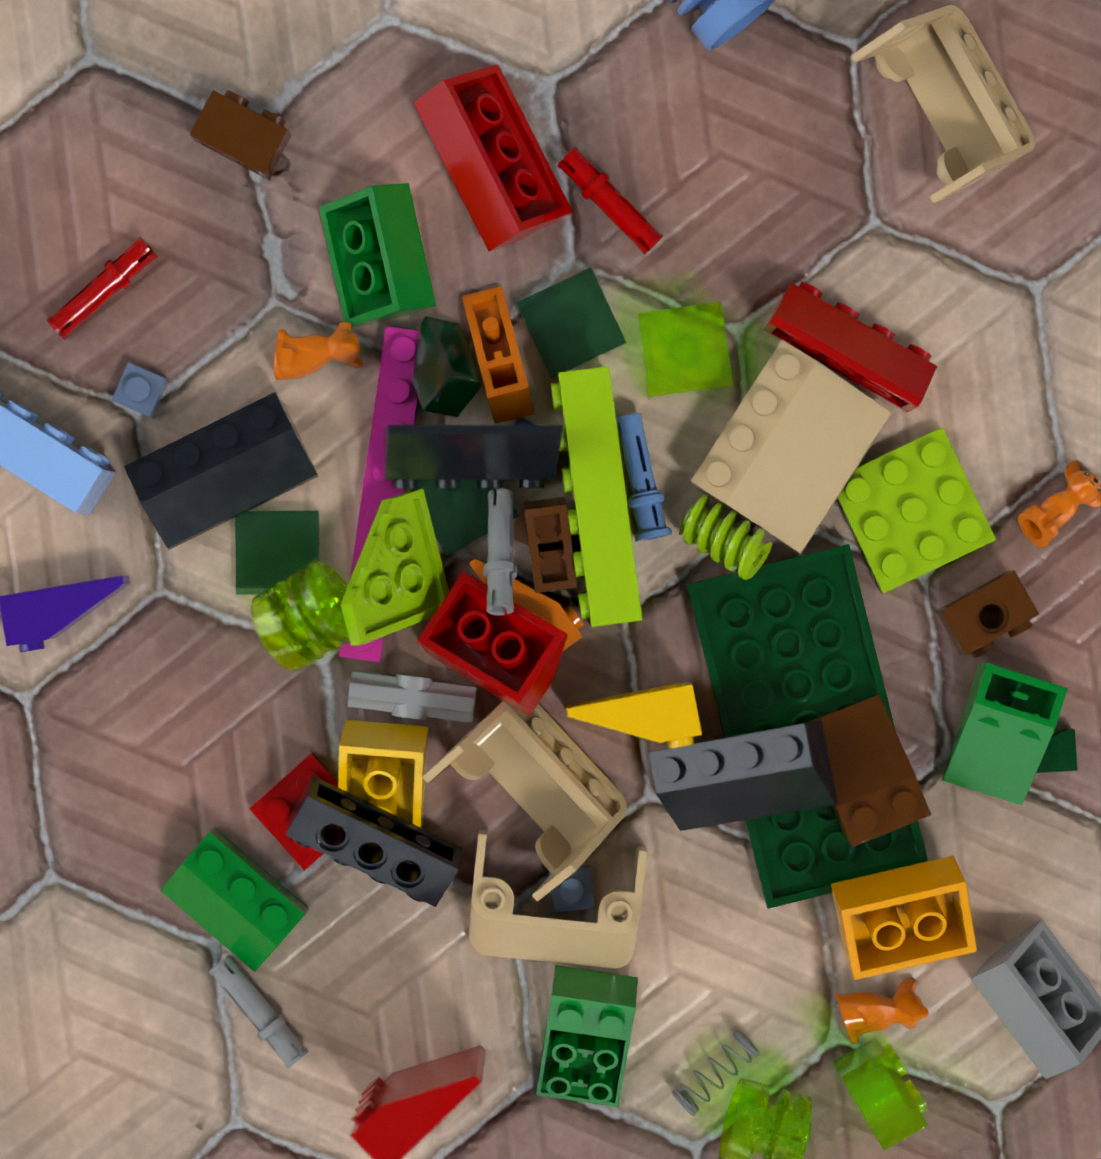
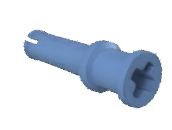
(645, 497)

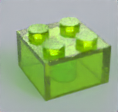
(684, 350)
(876, 1085)

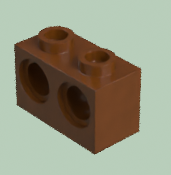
(550, 544)

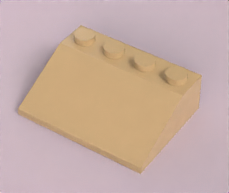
(791, 447)

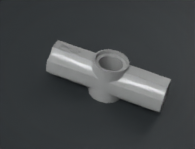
(411, 696)

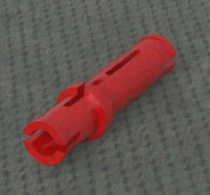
(609, 200)
(102, 287)

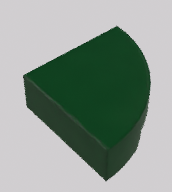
(1060, 753)

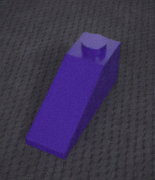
(49, 612)

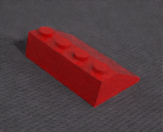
(413, 1102)

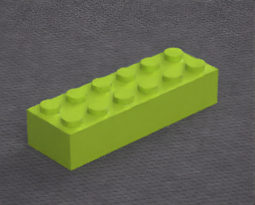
(598, 496)

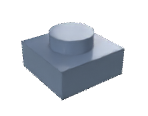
(140, 390)
(574, 892)

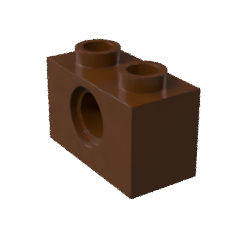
(963, 620)

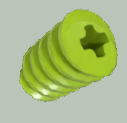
(724, 539)

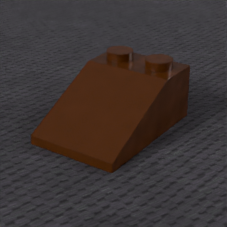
(870, 772)

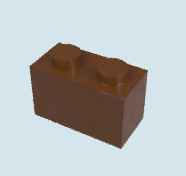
(241, 133)

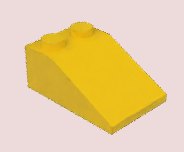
(654, 713)
(385, 766)

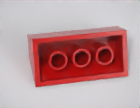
(492, 156)
(851, 347)

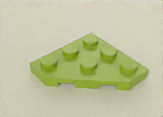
(397, 573)

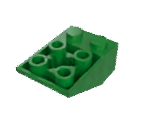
(1003, 732)
(587, 1036)

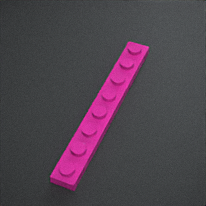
(394, 405)

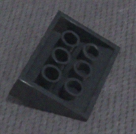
(471, 453)

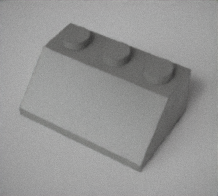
(1042, 999)

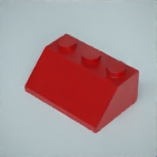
(503, 654)

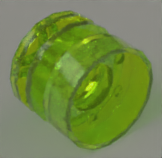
(302, 616)
(762, 1128)

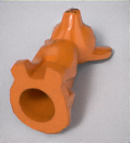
(307, 354)
(1042, 521)
(872, 1012)

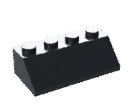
(221, 471)
(745, 776)

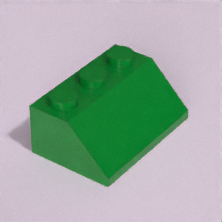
(377, 254)
(234, 899)

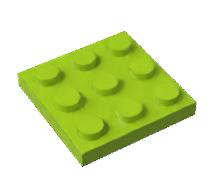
(913, 511)

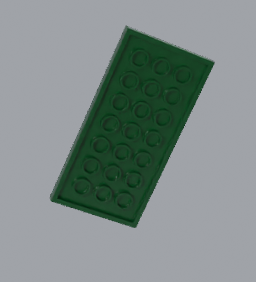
(779, 657)

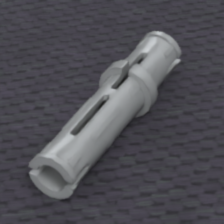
(500, 566)
(259, 1012)

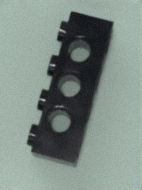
(364, 823)

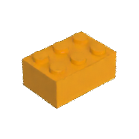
(904, 917)

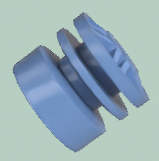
(722, 18)

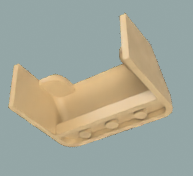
(957, 92)
(547, 779)
(601, 944)

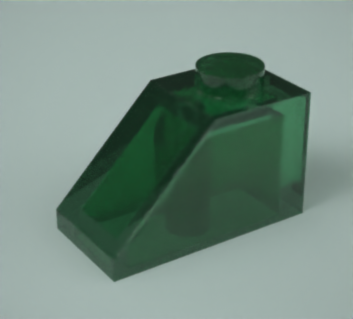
(444, 368)

